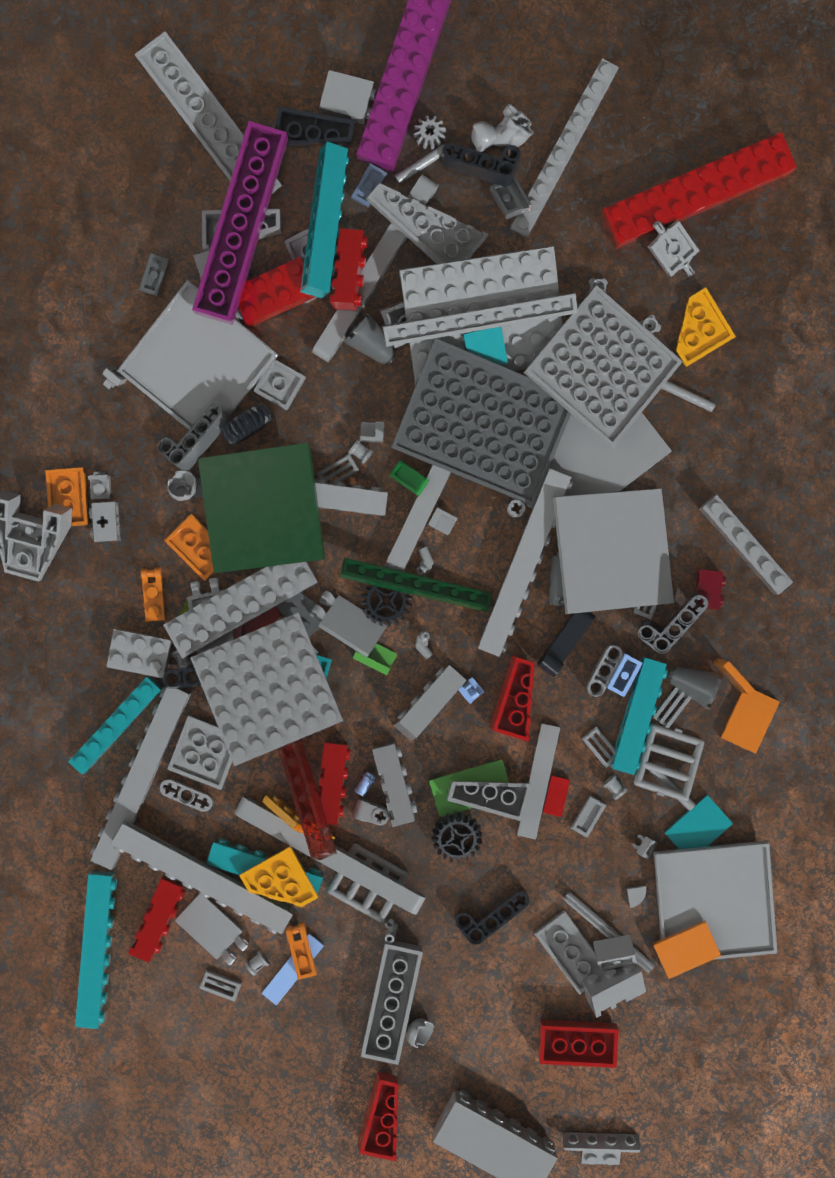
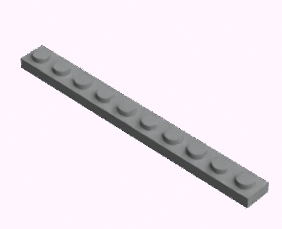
(565, 146)
(480, 319)

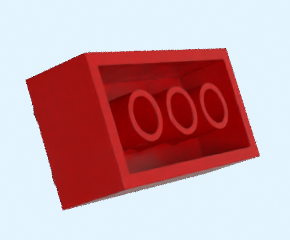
(273, 292)
(578, 1043)

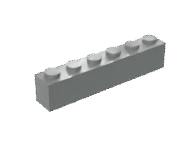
(745, 545)

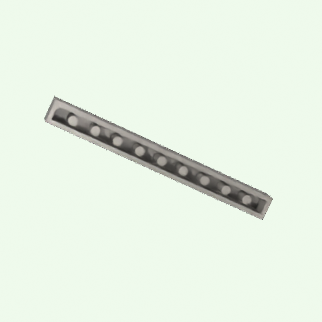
(523, 564)
(142, 772)
(201, 876)

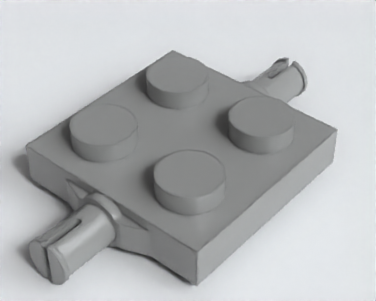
(673, 248)

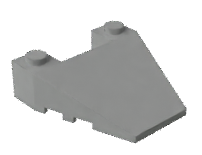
(30, 541)

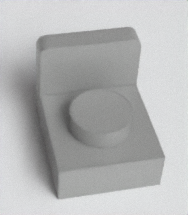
(100, 486)

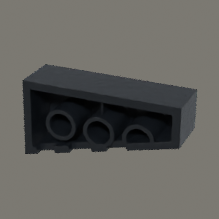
(313, 128)

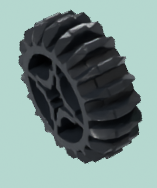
(247, 424)
(398, 613)
(464, 833)

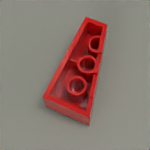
(349, 270)
(515, 700)
(332, 778)
(157, 919)
(379, 1128)

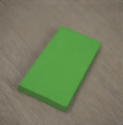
(487, 772)

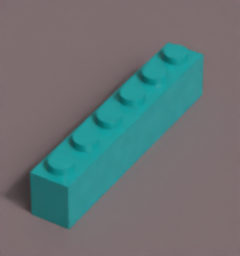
(638, 715)
(116, 725)
(239, 859)

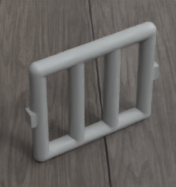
(688, 778)
(365, 907)

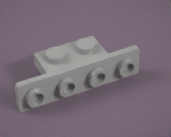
(601, 1147)

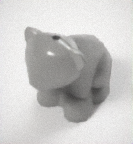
(510, 131)

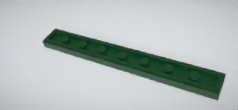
(416, 585)

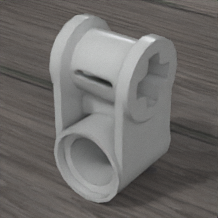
(367, 810)

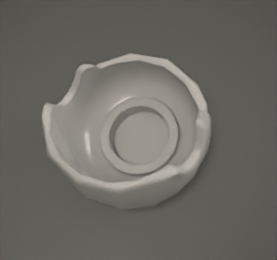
(182, 485)
(419, 1032)

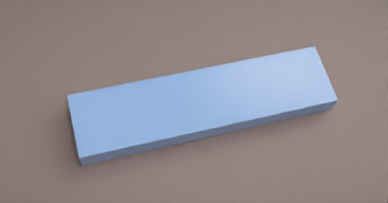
(287, 974)

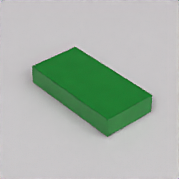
(409, 477)

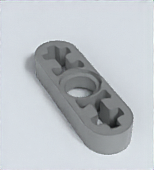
(197, 805)

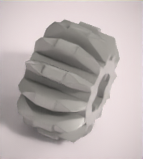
(429, 125)

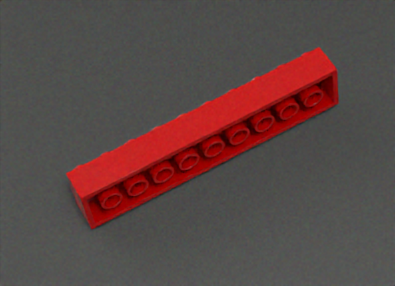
(699, 190)

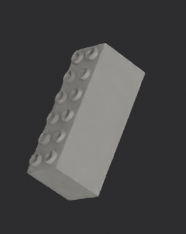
(492, 1140)

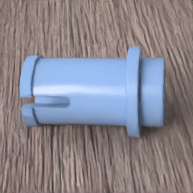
(365, 783)

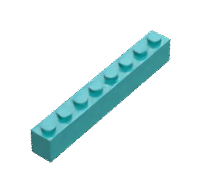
(324, 220)
(95, 949)

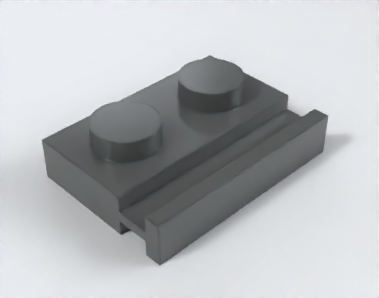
(510, 199)

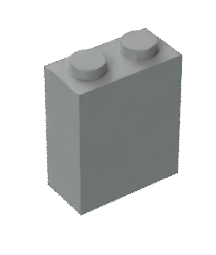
(347, 97)

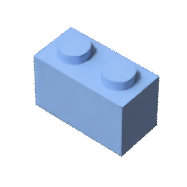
(624, 675)

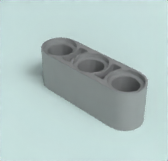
(612, 665)

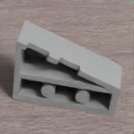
(612, 987)

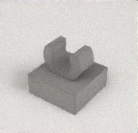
(113, 377)
(646, 847)

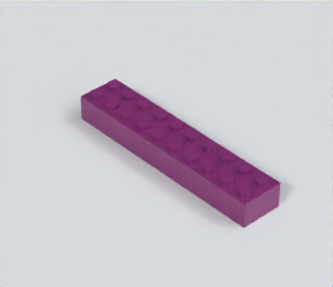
(402, 82)
(240, 223)

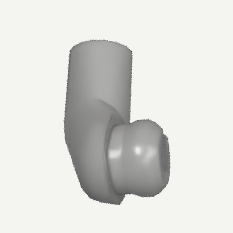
(426, 563)
(421, 644)
(391, 931)

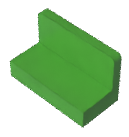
(378, 659)

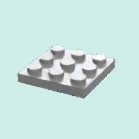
(201, 753)

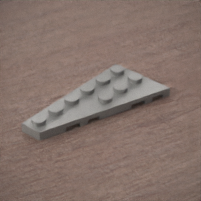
(429, 229)

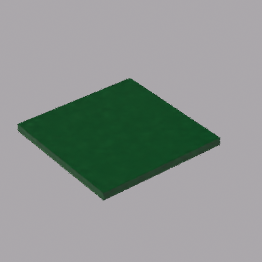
(261, 508)

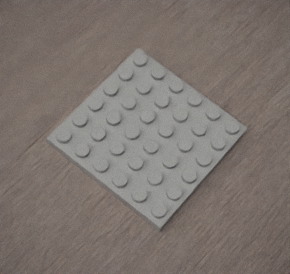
(603, 367)
(266, 689)

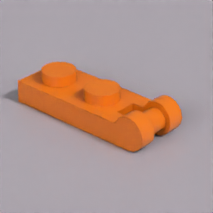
(153, 595)
(301, 951)

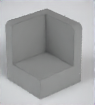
(372, 432)
(442, 521)

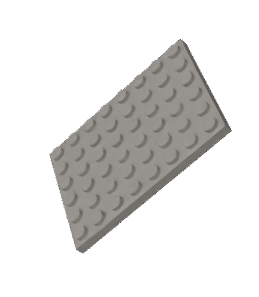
(479, 285)

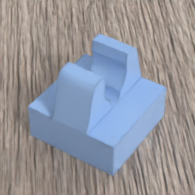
(471, 690)

